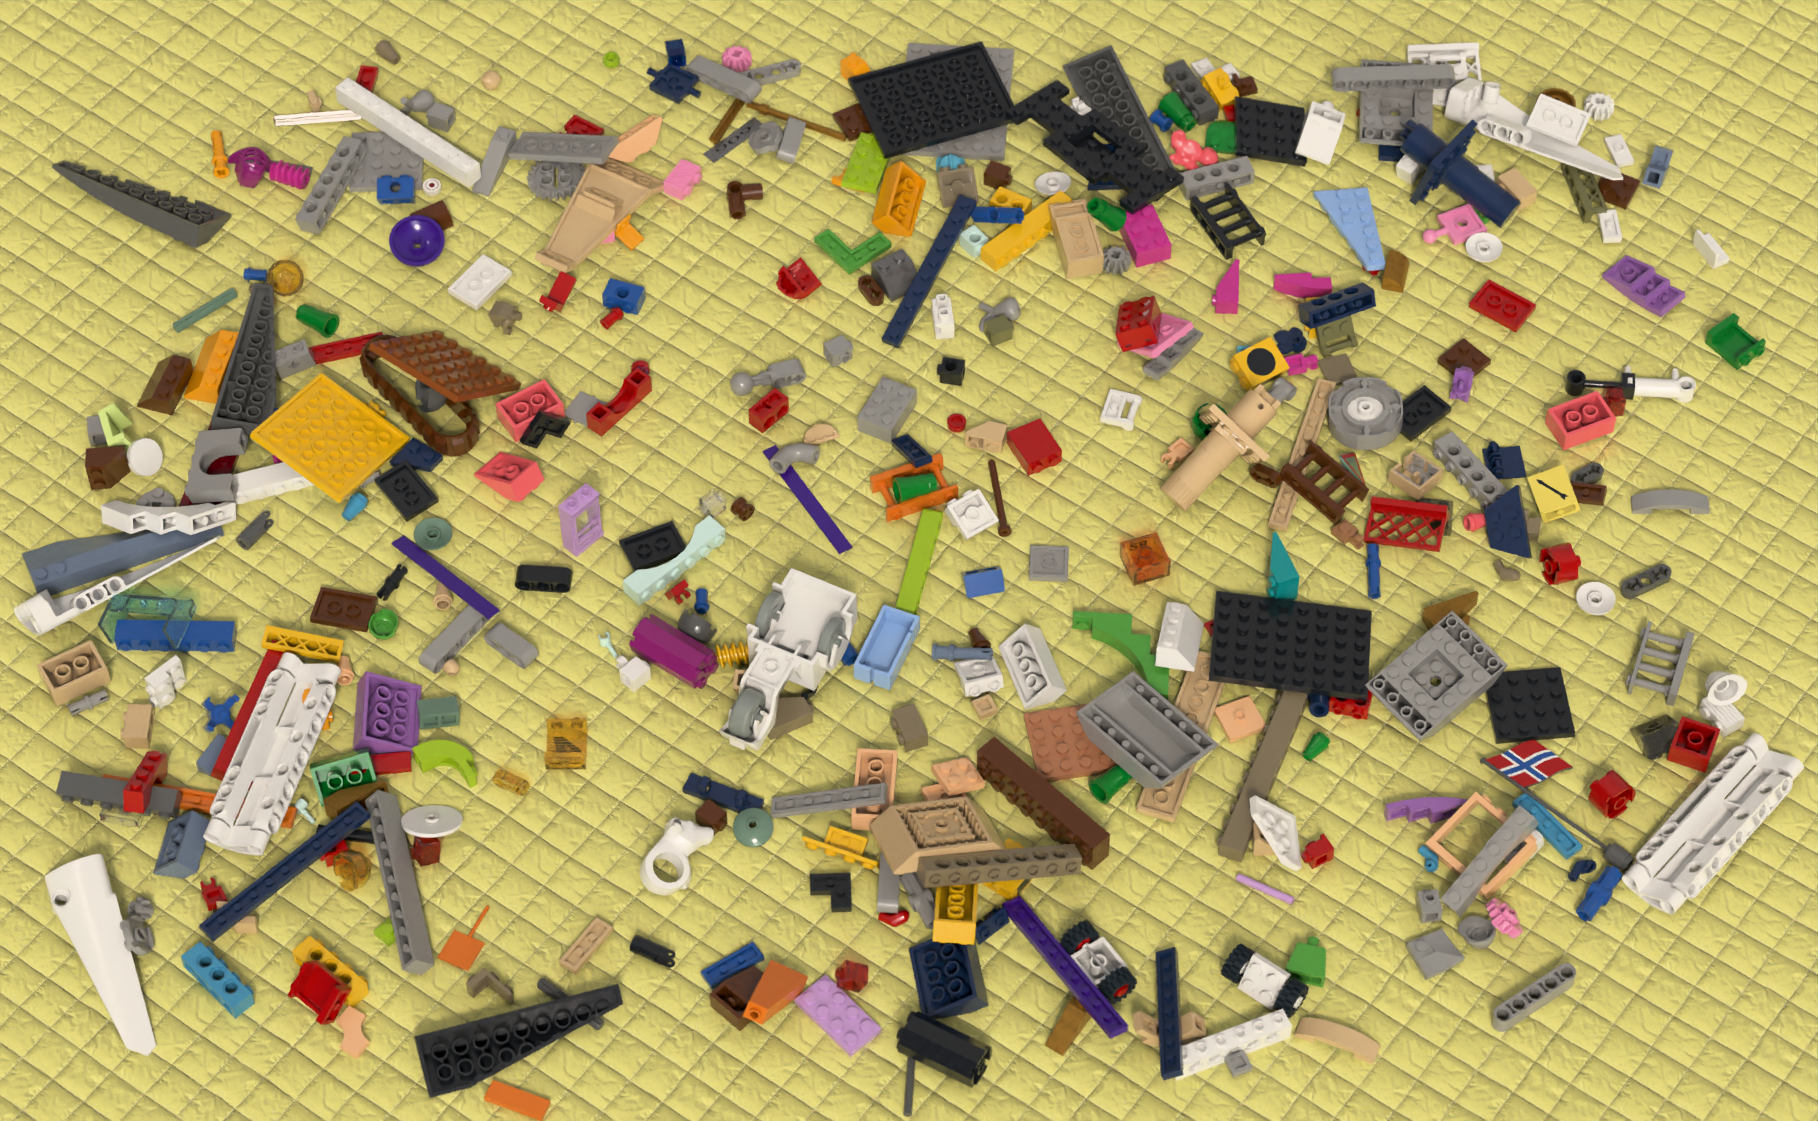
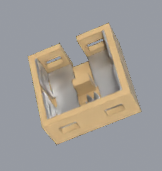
(1418, 477)

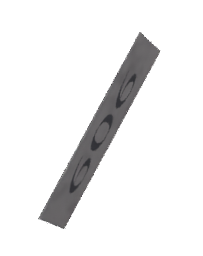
(733, 140)

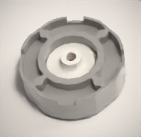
(1365, 413)

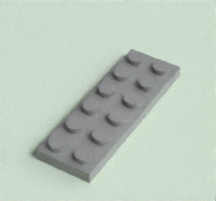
(563, 147)

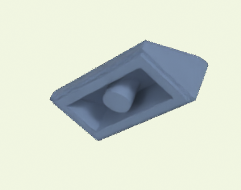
(210, 755)

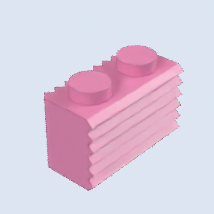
(682, 179)

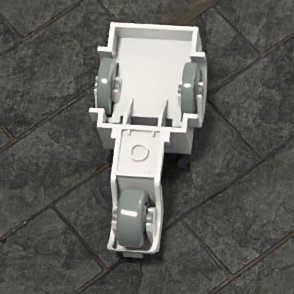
(796, 639)

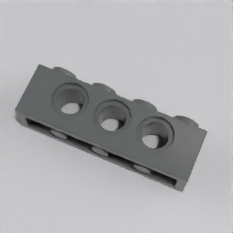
(1191, 91)

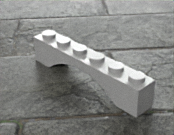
(1469, 883)

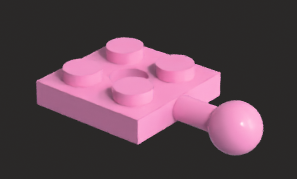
(1449, 224)

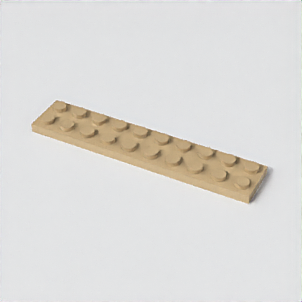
(1197, 702)

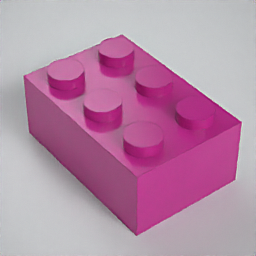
(1145, 237)

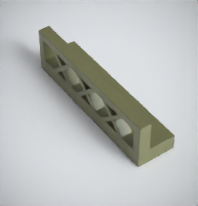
(1578, 191)

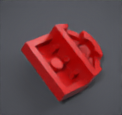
(797, 280)

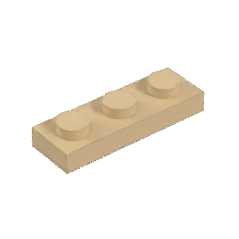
(586, 946)

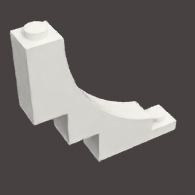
(161, 520)

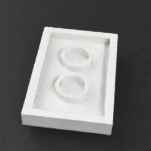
(1558, 120)
(479, 282)

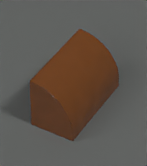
(437, 212)

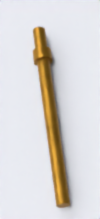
(765, 109)

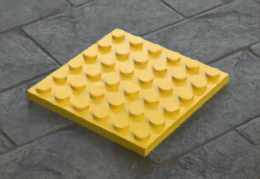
(330, 437)

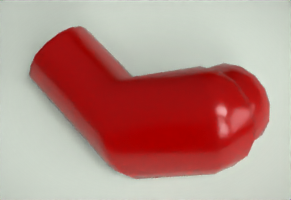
(895, 919)

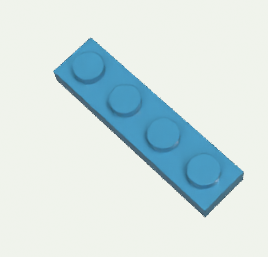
(1550, 827)

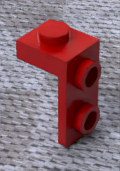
(559, 293)

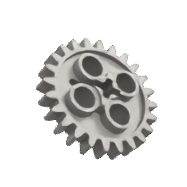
(543, 178)

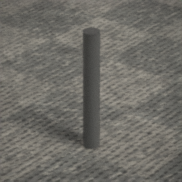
(909, 1087)

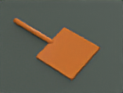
(463, 949)

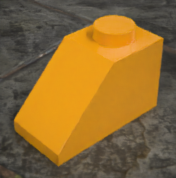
(853, 66)

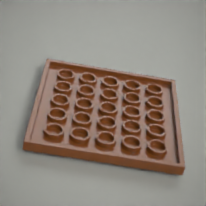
(445, 366)

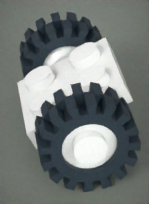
(1264, 980)

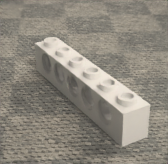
(1246, 1036)

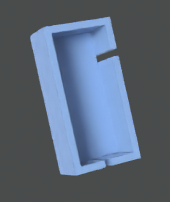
(886, 647)

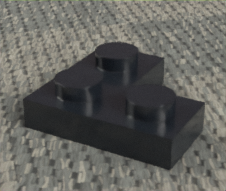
(544, 424)
(836, 885)

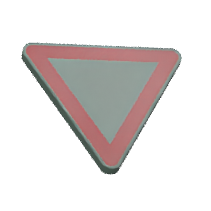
(1351, 464)

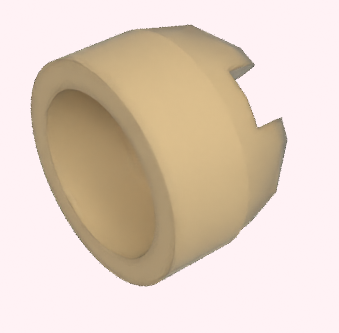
(451, 667)

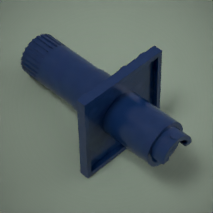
(1448, 166)

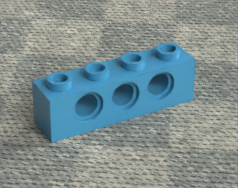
(234, 1002)

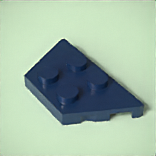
(1508, 524)

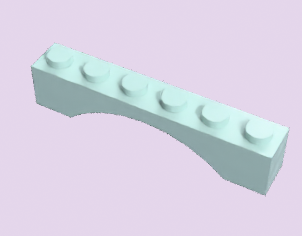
(646, 582)

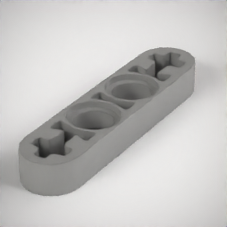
(771, 78)

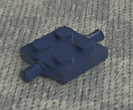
(673, 83)

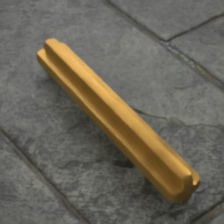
(726, 121)

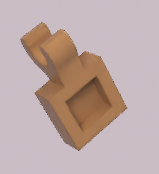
(1346, 532)

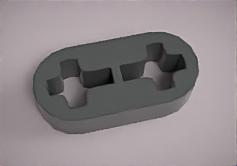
(1585, 474)

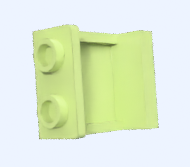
(113, 424)

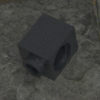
(951, 371)

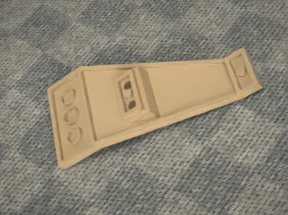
(598, 204)

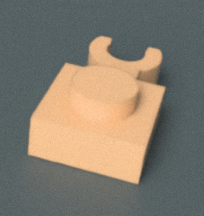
(1177, 451)

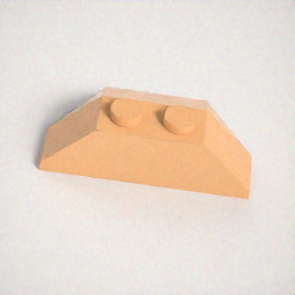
(637, 139)

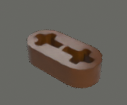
(868, 292)
(1266, 475)

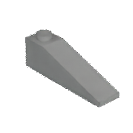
(495, 160)

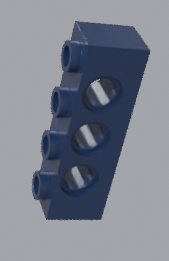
(1337, 305)

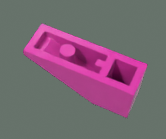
(1227, 292)

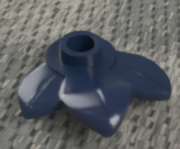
(1290, 341)

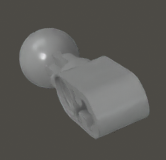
(776, 375)

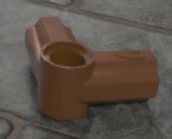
(738, 193)

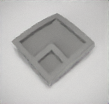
(1434, 954)

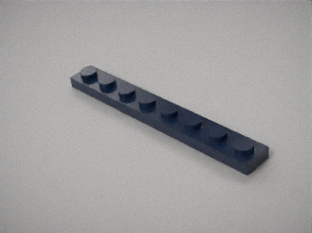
(1169, 1014)

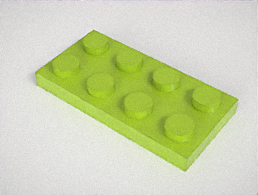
(865, 166)

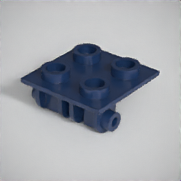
(1504, 461)

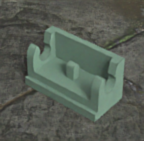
(438, 712)

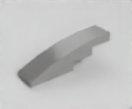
(1172, 355)

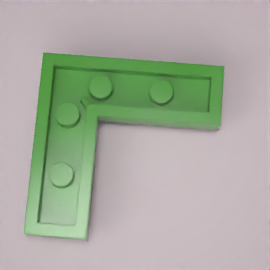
(853, 259)

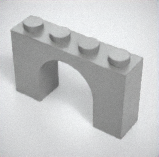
(209, 447)

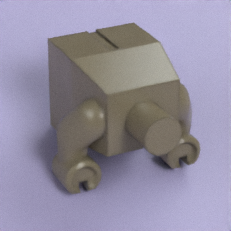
(504, 315)
(1533, 526)

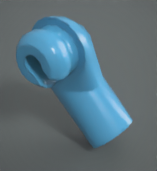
(1431, 858)

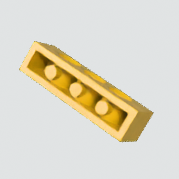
(312, 949)

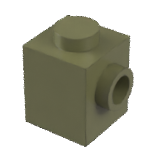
(998, 330)

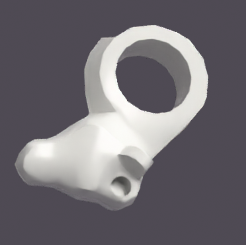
(675, 846)

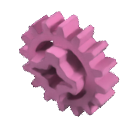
(1504, 918)

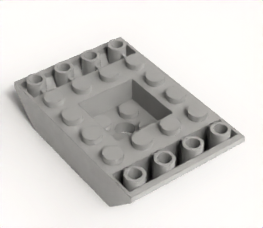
(1375, 109)
(1445, 652)

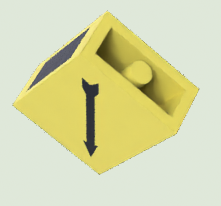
(1553, 493)

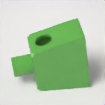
(1308, 963)

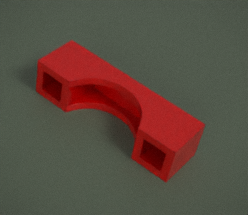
(605, 416)
(138, 789)

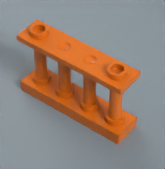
(883, 481)

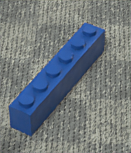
(199, 636)

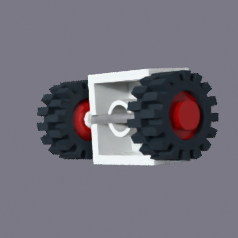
(1098, 961)

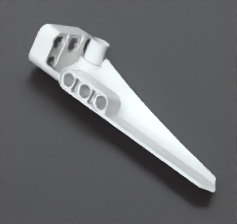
(1508, 124)
(43, 613)
(93, 926)

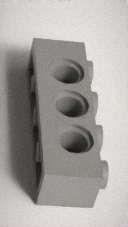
(1214, 177)

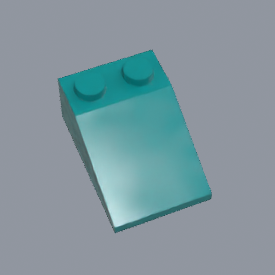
(1283, 576)

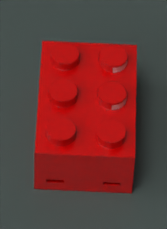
(1138, 323)

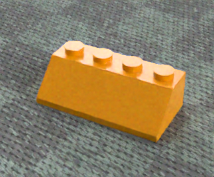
(898, 200)
(211, 367)

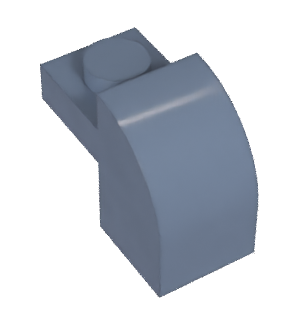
(1658, 167)

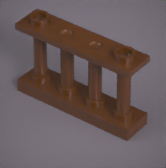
(1317, 497)

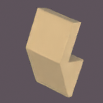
(247, 925)

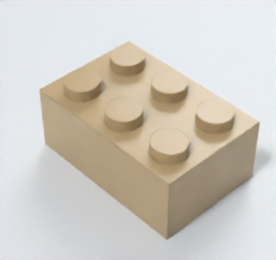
(73, 673)

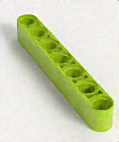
(919, 561)

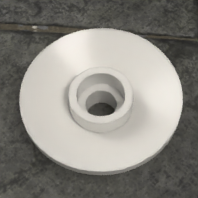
(1052, 182)
(1483, 247)
(1595, 592)

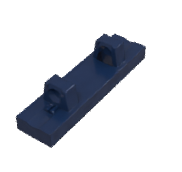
(721, 794)

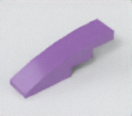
(1433, 808)

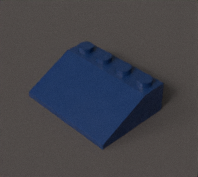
(948, 978)

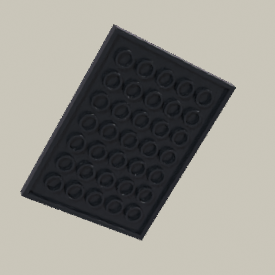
(932, 99)
(1290, 645)

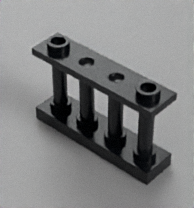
(1217, 233)

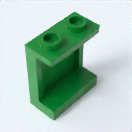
(1734, 342)

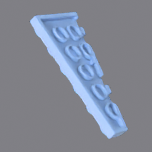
(1354, 219)

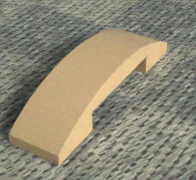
(1338, 1036)

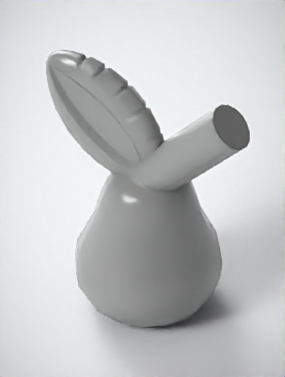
(418, 103)
(1008, 307)

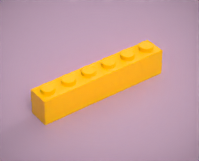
(1019, 237)

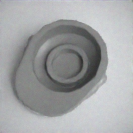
(1477, 931)

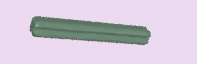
(204, 310)

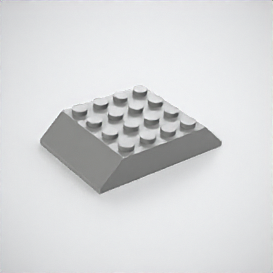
(1144, 732)

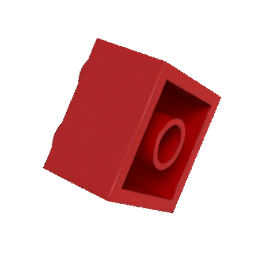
(1693, 744)

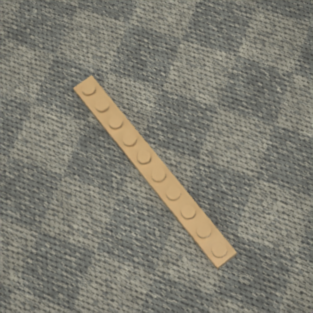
(1309, 432)

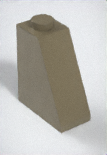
(791, 715)

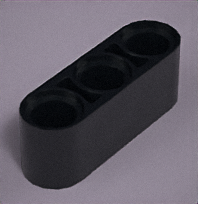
(543, 578)

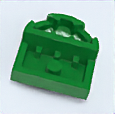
(1221, 137)

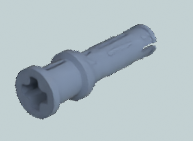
(952, 652)

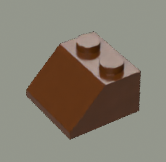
(106, 466)

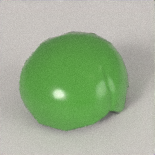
(383, 624)

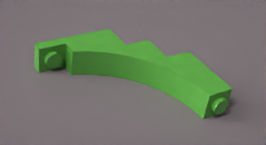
(1116, 631)

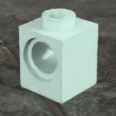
(972, 240)

